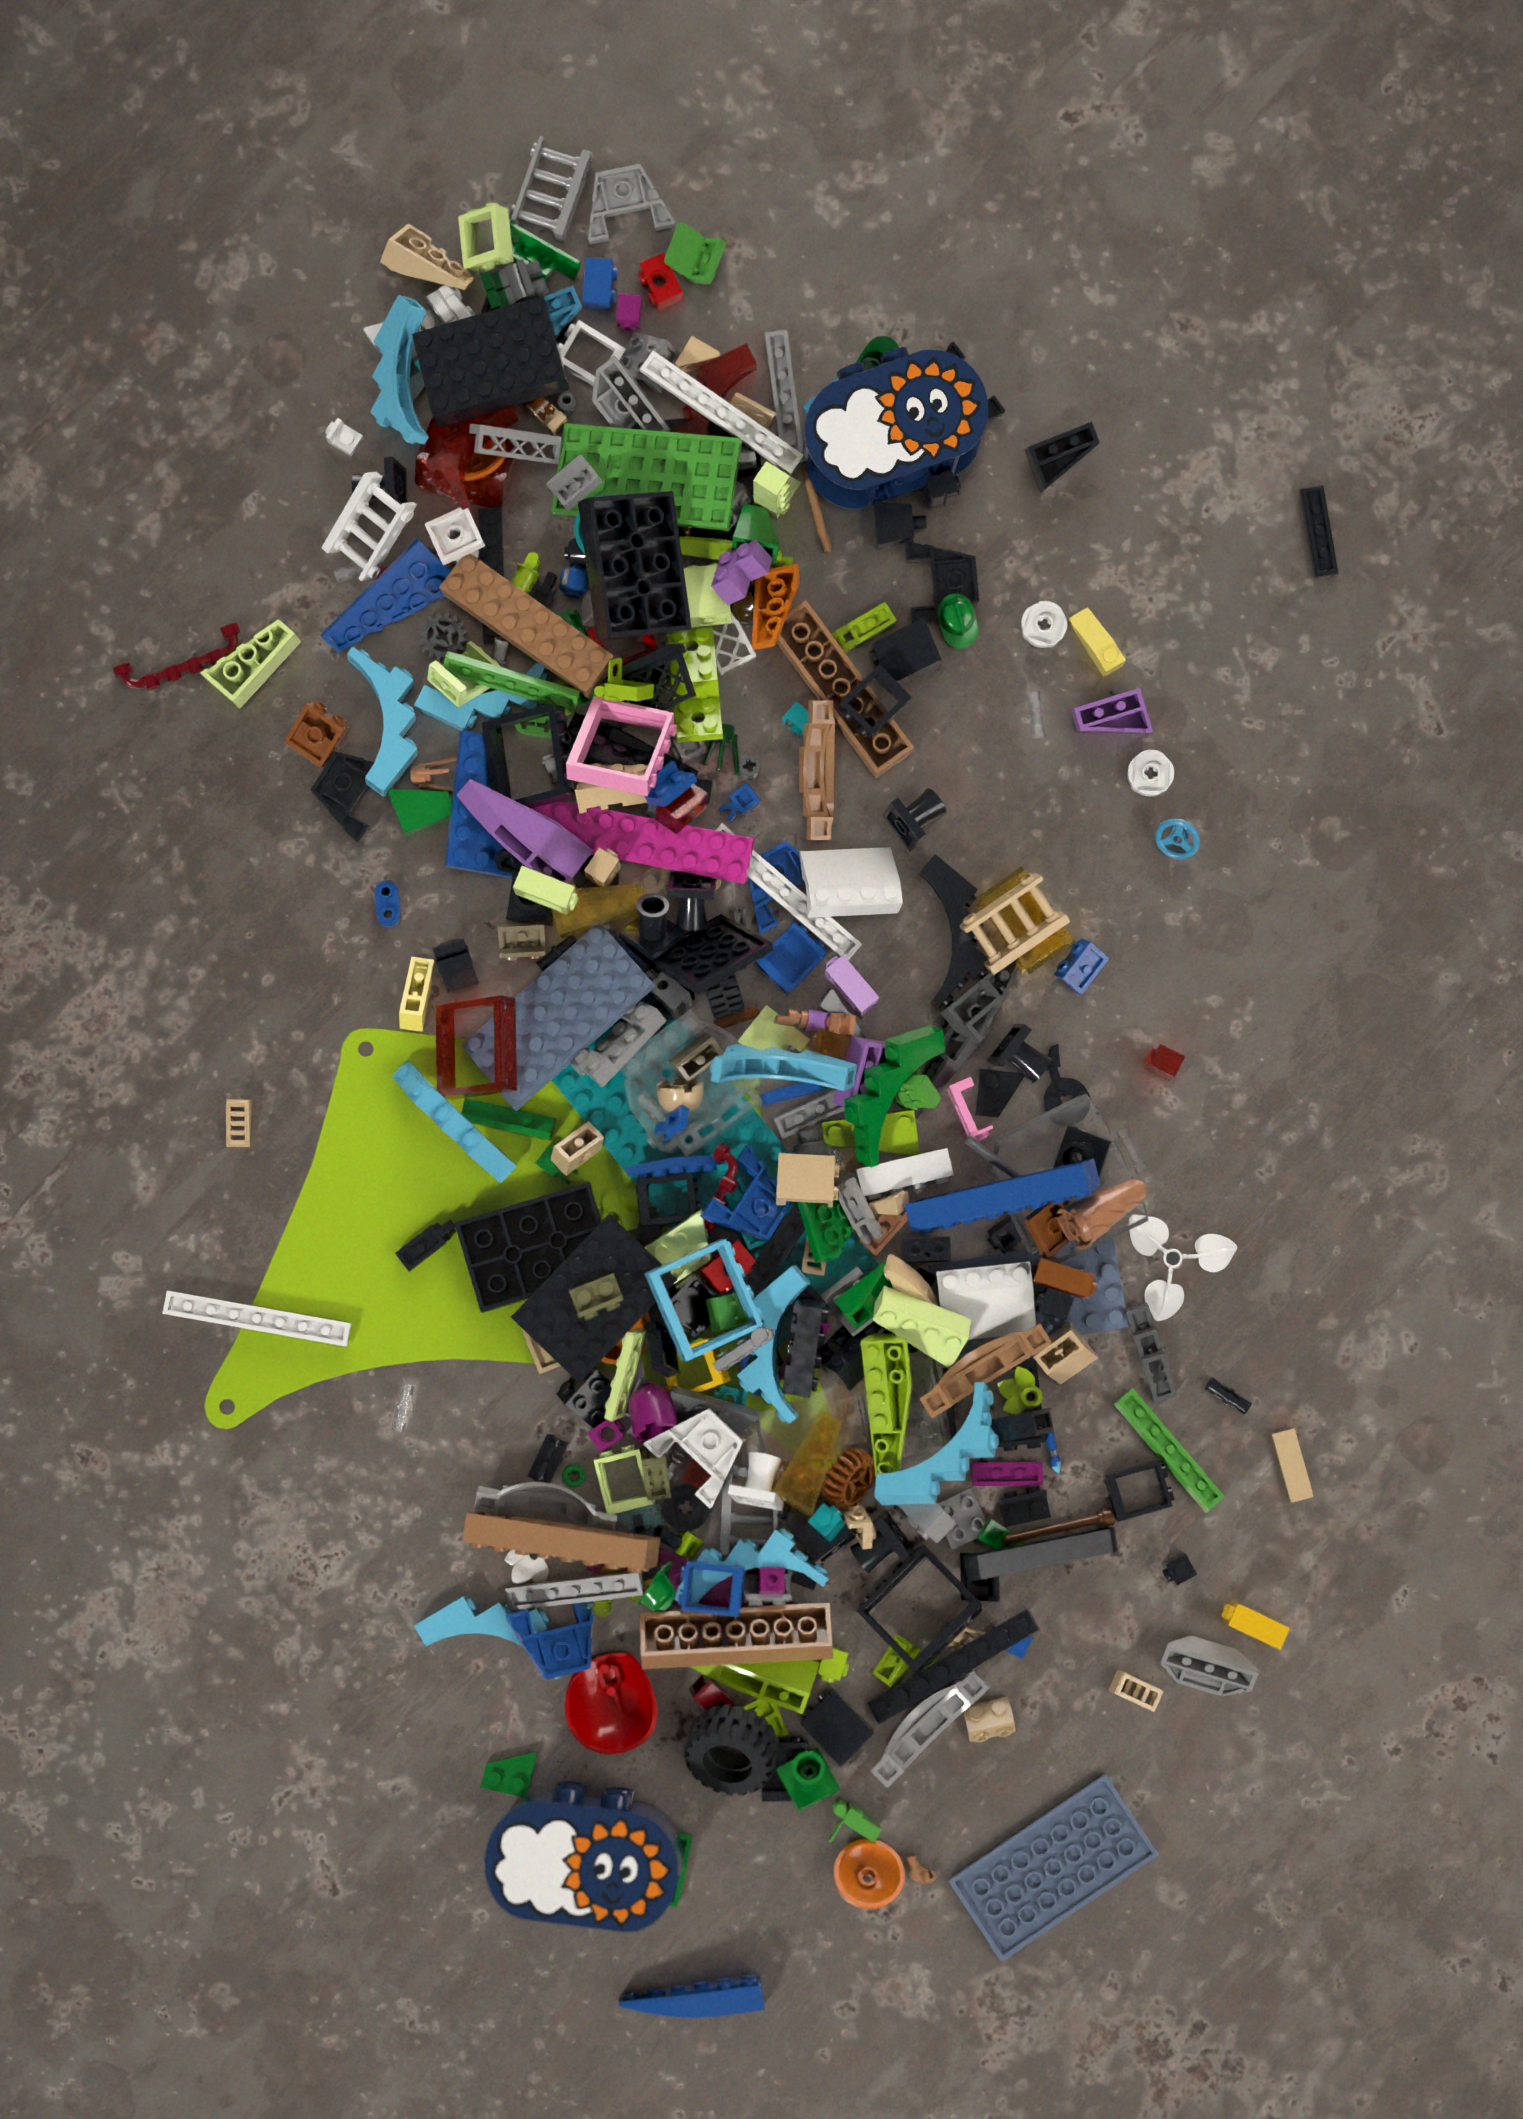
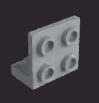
(638, 351)
(836, 1291)

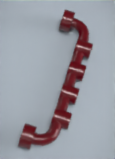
(174, 672)
(727, 1182)

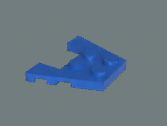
(785, 861)
(757, 1208)
(560, 1649)

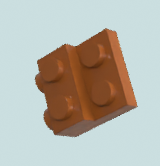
(317, 733)
(1046, 1229)

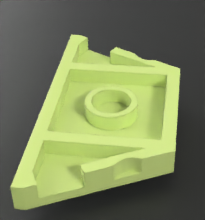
(680, 1241)

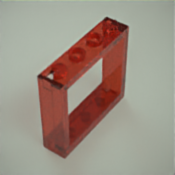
(504, 1047)

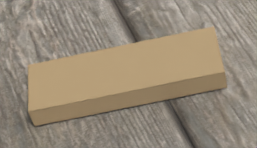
(1292, 1465)

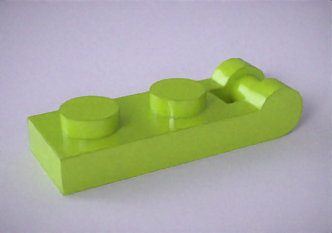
(865, 627)

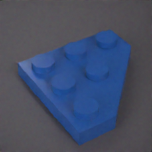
(673, 1166)

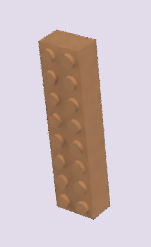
(527, 624)
(832, 678)
(561, 1540)
(753, 1637)

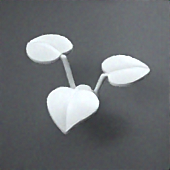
(1167, 1298)

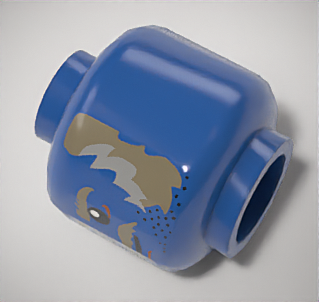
(574, 581)

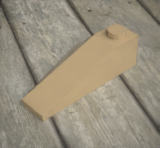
(413, 255)

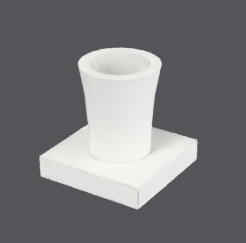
(455, 536)
(759, 1482)

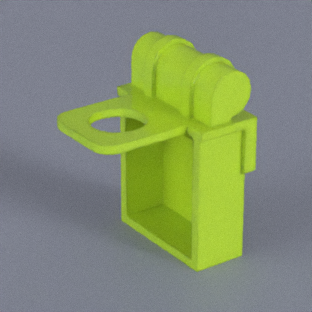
(623, 689)

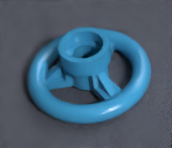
(1179, 837)

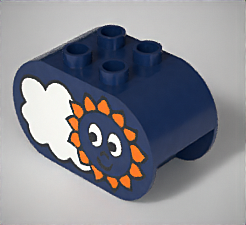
(893, 426)
(584, 1859)

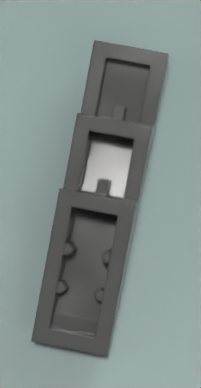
(1150, 1352)

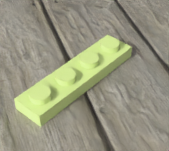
(625, 1374)

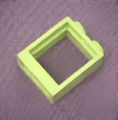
(501, 234)
(545, 890)
(625, 1504)

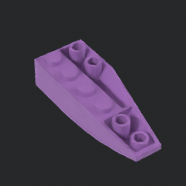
(525, 833)

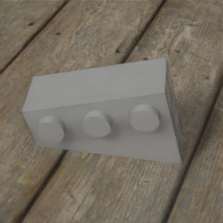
(930, 1518)

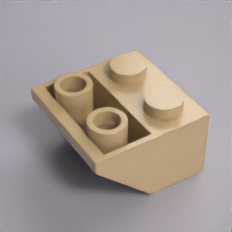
(1066, 1355)

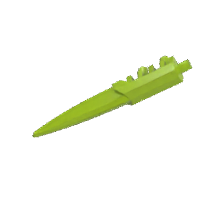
(714, 548)

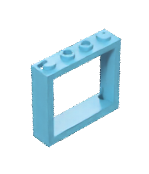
(670, 1317)

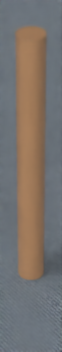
(817, 512)

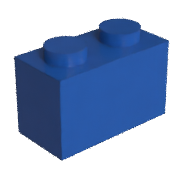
(598, 284)

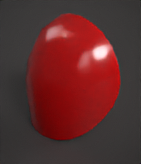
(611, 1704)

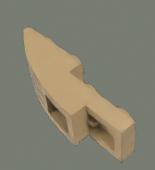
(908, 1281)

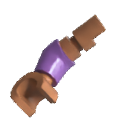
(814, 1019)

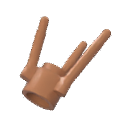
(422, 774)

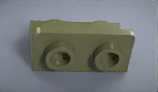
(596, 1296)

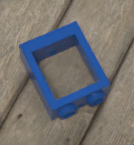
(736, 1593)

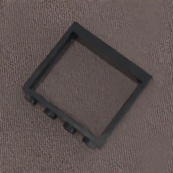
(561, 746)
(1033, 1441)
(887, 1587)

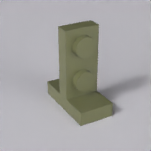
(655, 1474)

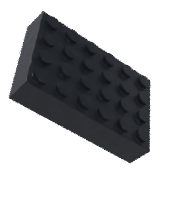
(490, 361)
(634, 565)
(524, 1243)
(552, 1316)

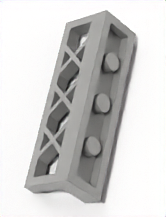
(514, 435)

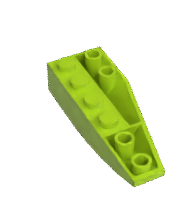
(888, 1397)
(778, 1683)

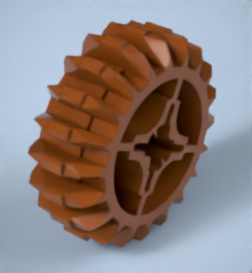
(849, 1478)

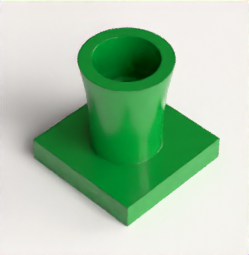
(808, 1790)

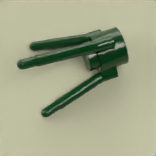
(728, 737)

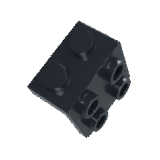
(587, 1397)

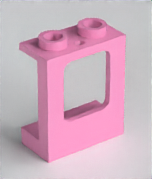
(955, 1093)

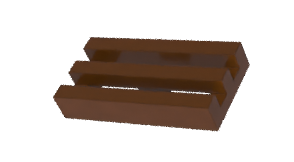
(737, 1018)

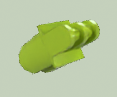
(527, 574)

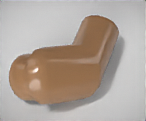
(919, 1873)

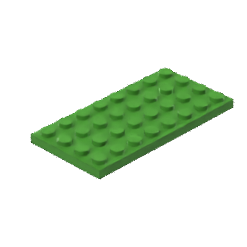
(636, 461)

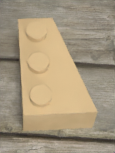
(594, 796)

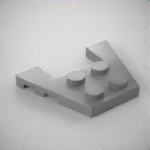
(624, 192)

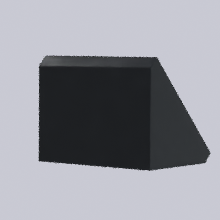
(982, 1589)

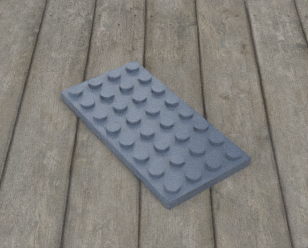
(564, 1011)
(1094, 1314)
(1053, 1867)

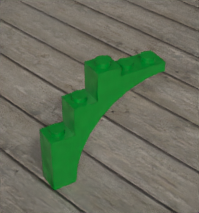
(883, 1081)

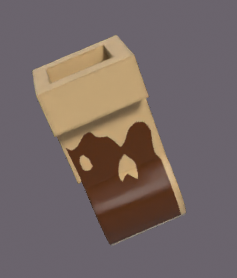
(547, 415)

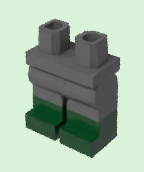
(514, 284)

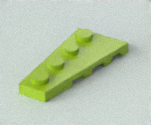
(897, 1133)

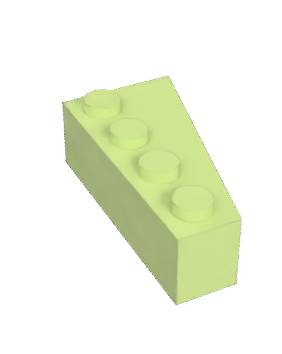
(923, 1324)

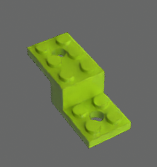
(703, 674)

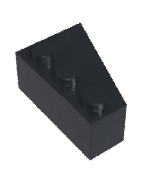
(1059, 453)

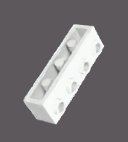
(905, 1173)

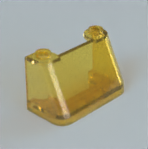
(1045, 950)

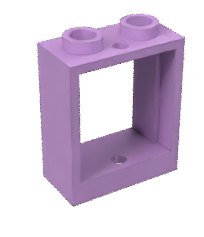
(851, 985)

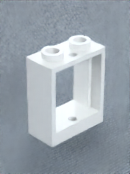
(571, 333)

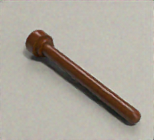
(1102, 1517)

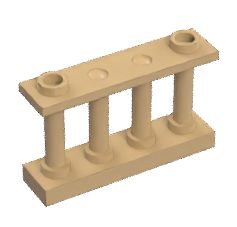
(1034, 934)

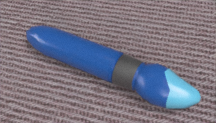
(1053, 1451)

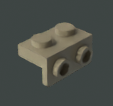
(522, 940)

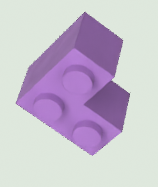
(738, 569)

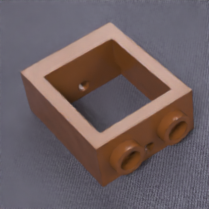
(1064, 1278)

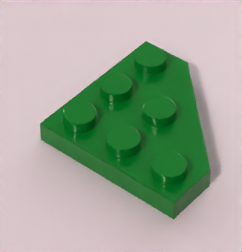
(825, 1228)

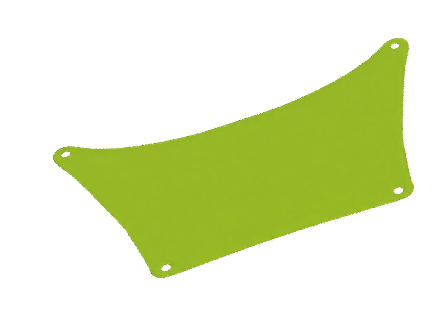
(371, 1190)

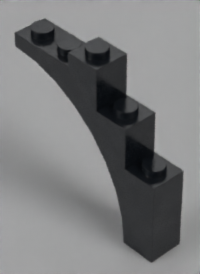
(954, 894)

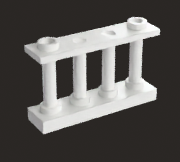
(348, 524)

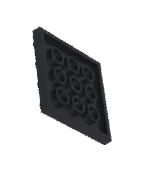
(711, 954)

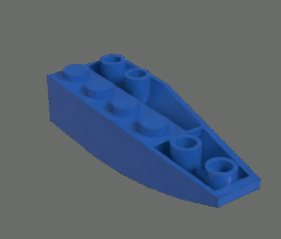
(701, 2000)

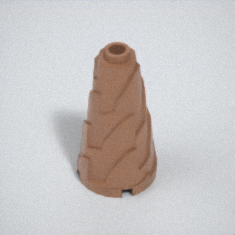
(1095, 1215)

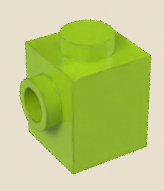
(834, 1668)

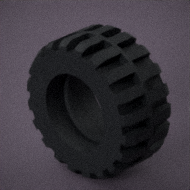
(726, 1770)

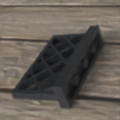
(653, 661)

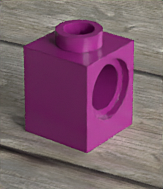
(629, 311)
(599, 1441)
(770, 1580)

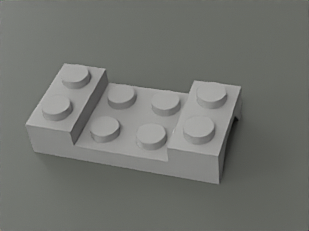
(620, 1044)

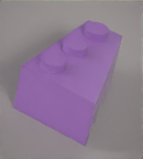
(1114, 714)
(865, 1054)

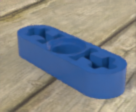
(790, 1092)

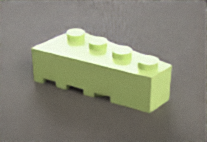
(774, 489)
(252, 663)

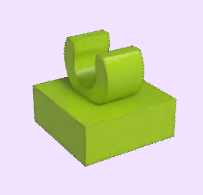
(689, 1545)

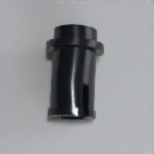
(667, 1537)

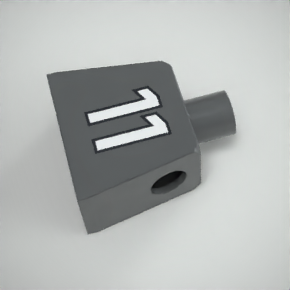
(670, 994)

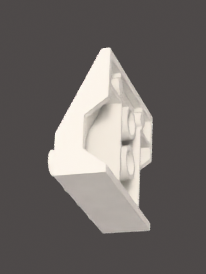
(851, 882)
(993, 1297)

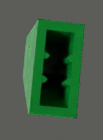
(756, 525)
(420, 809)

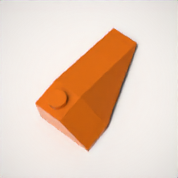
(772, 603)

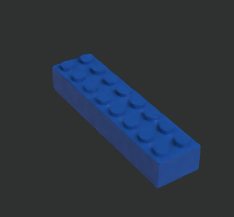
(1002, 1196)

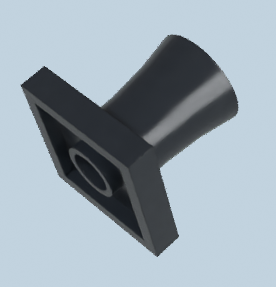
(393, 481)
(909, 820)
(692, 892)
(527, 911)
(651, 931)
(1020, 1054)
(1085, 1143)
(887, 1540)

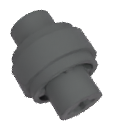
(810, 1144)

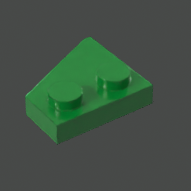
(510, 1775)

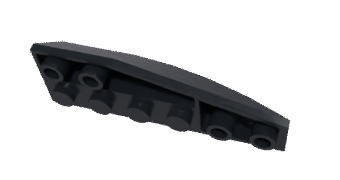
(618, 747)
(843, 1352)

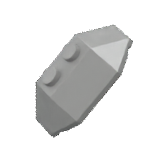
(623, 399)
(1209, 1666)

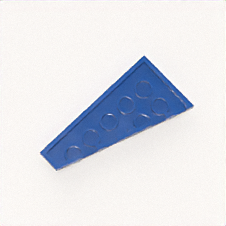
(393, 595)
(468, 842)

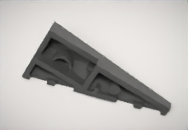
(977, 1006)
(945, 1065)

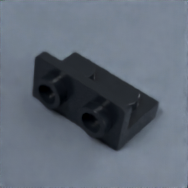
(1024, 1507)

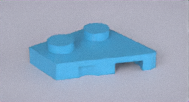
(563, 307)

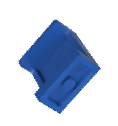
(792, 957)

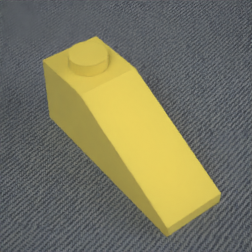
(1097, 642)
(416, 994)

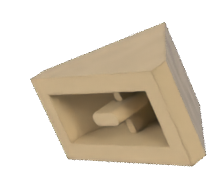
(695, 354)

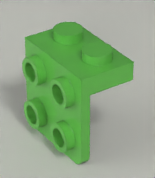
(694, 255)

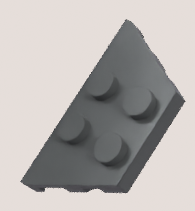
(691, 1403)

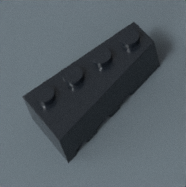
(804, 1347)

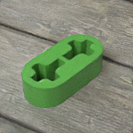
(535, 730)

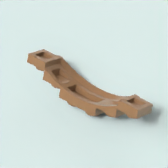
(817, 769)
(983, 1366)

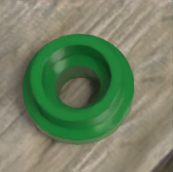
(573, 1483)

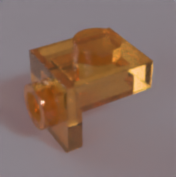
(831, 1044)

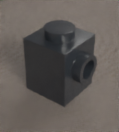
(1178, 1569)

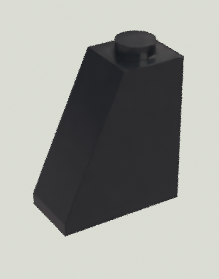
(1022, 1425)

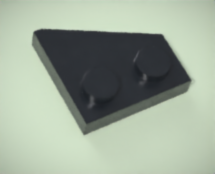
(995, 1091)

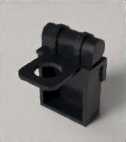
(455, 965)
(662, 1348)

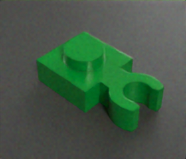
(547, 1165)
(993, 1534)

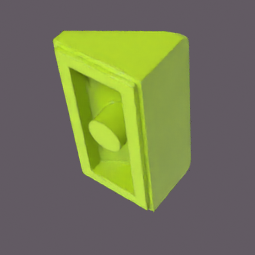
(891, 1667)

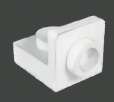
(343, 437)

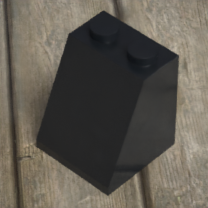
(907, 652)
(836, 1726)

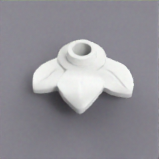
(527, 1568)

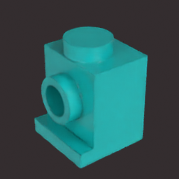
(796, 718)
(740, 1396)

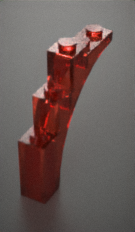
(719, 377)
(450, 467)

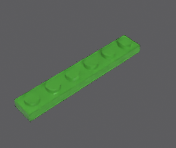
(511, 681)
(1169, 1450)

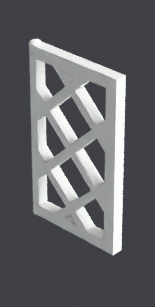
(741, 639)

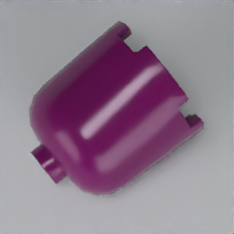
(651, 1411)

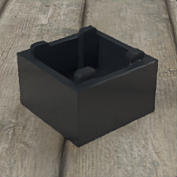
(690, 1304)

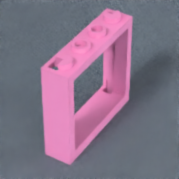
(628, 714)

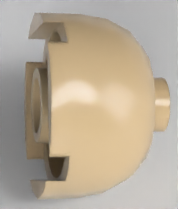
(680, 1093)

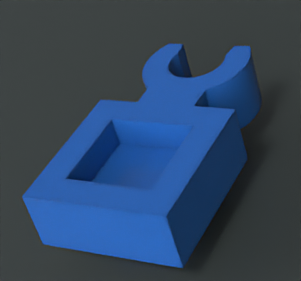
(743, 800)

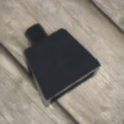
(895, 524)

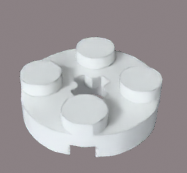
(1050, 636)
(1160, 764)

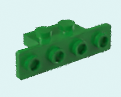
(532, 248)

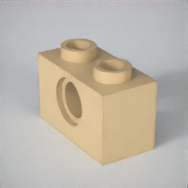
(603, 867)
(577, 1148)

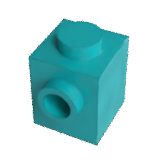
(827, 1521)

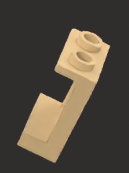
(806, 1179)

